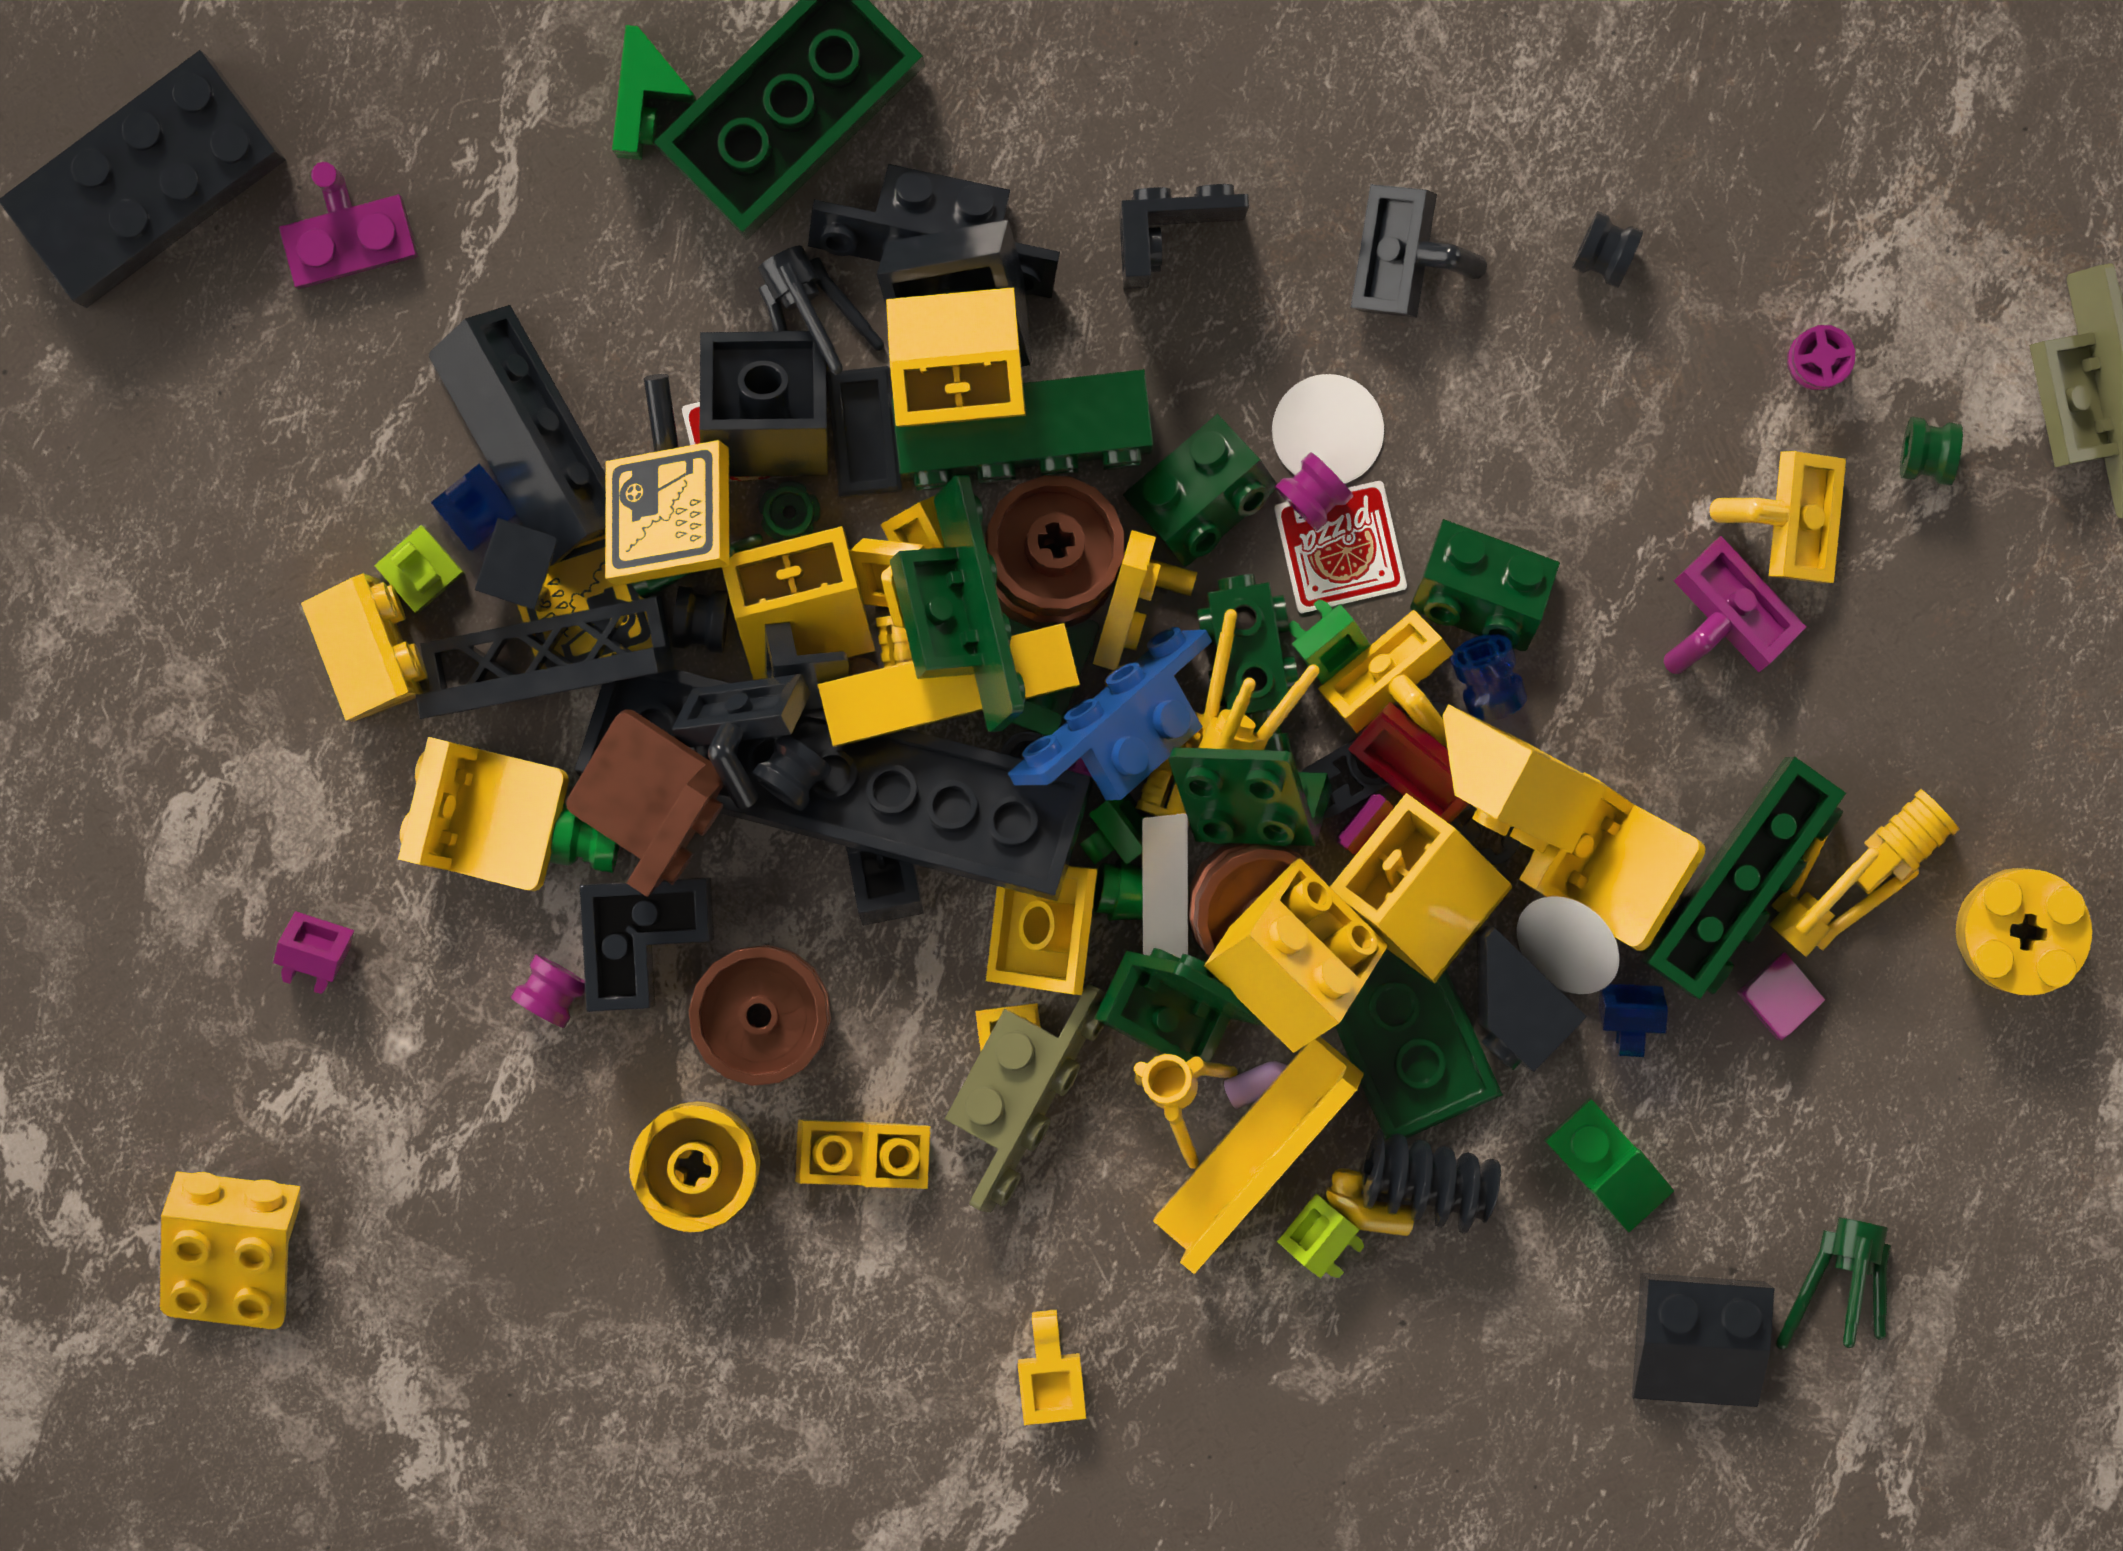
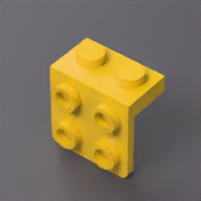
(483, 814)
(1622, 868)
(226, 1249)

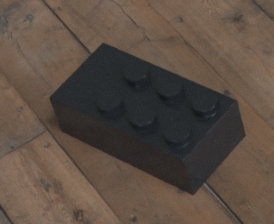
(141, 179)

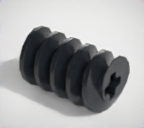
(1430, 1180)

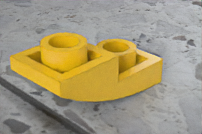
(862, 1154)

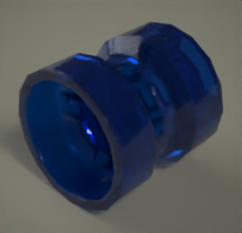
(1487, 671)

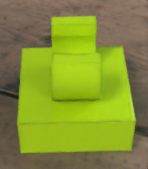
(419, 569)
(1320, 1237)

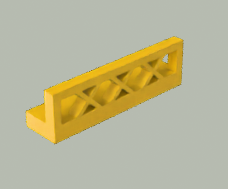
(1258, 1150)

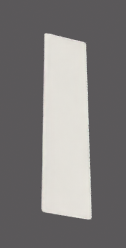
(1165, 884)

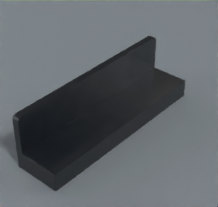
(524, 428)

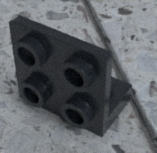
(1154, 206)

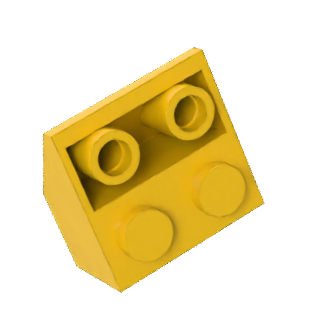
(955, 357)
(800, 583)
(364, 646)
(1421, 887)
(1297, 956)

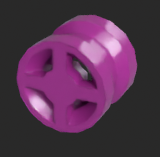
(1832, 355)
(1314, 491)
(549, 991)

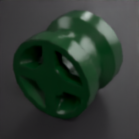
(1931, 451)

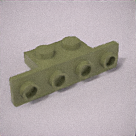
(2083, 378)
(1014, 1087)

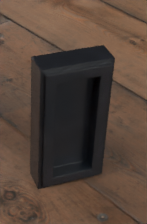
(864, 431)

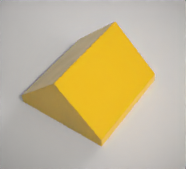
(1043, 940)

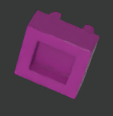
(313, 949)

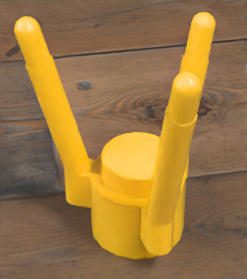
(1231, 727)
(1807, 919)
(1173, 1087)

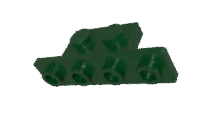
(955, 609)

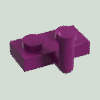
(347, 237)
(1735, 607)

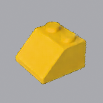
(1518, 784)

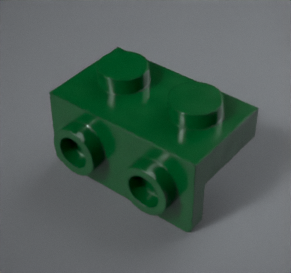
(1202, 490)
(1484, 585)

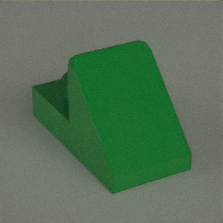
(642, 77)
(1609, 1165)

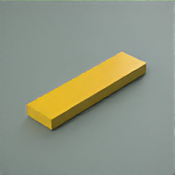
(897, 700)

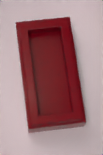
(1409, 761)

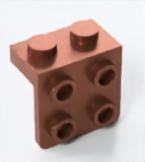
(647, 797)

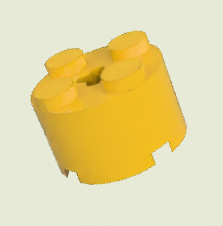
(2044, 962)
(664, 1183)

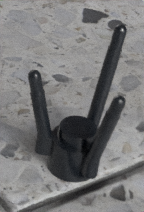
(792, 280)

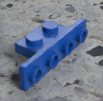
(1127, 725)

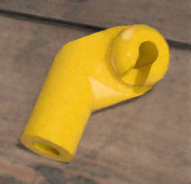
(1347, 1198)

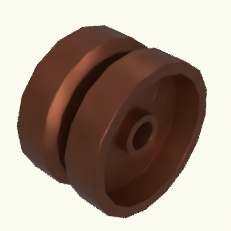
(1061, 517)
(1230, 884)
(745, 1049)

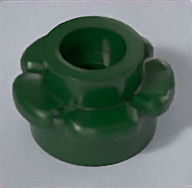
(776, 500)

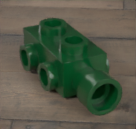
(1253, 648)

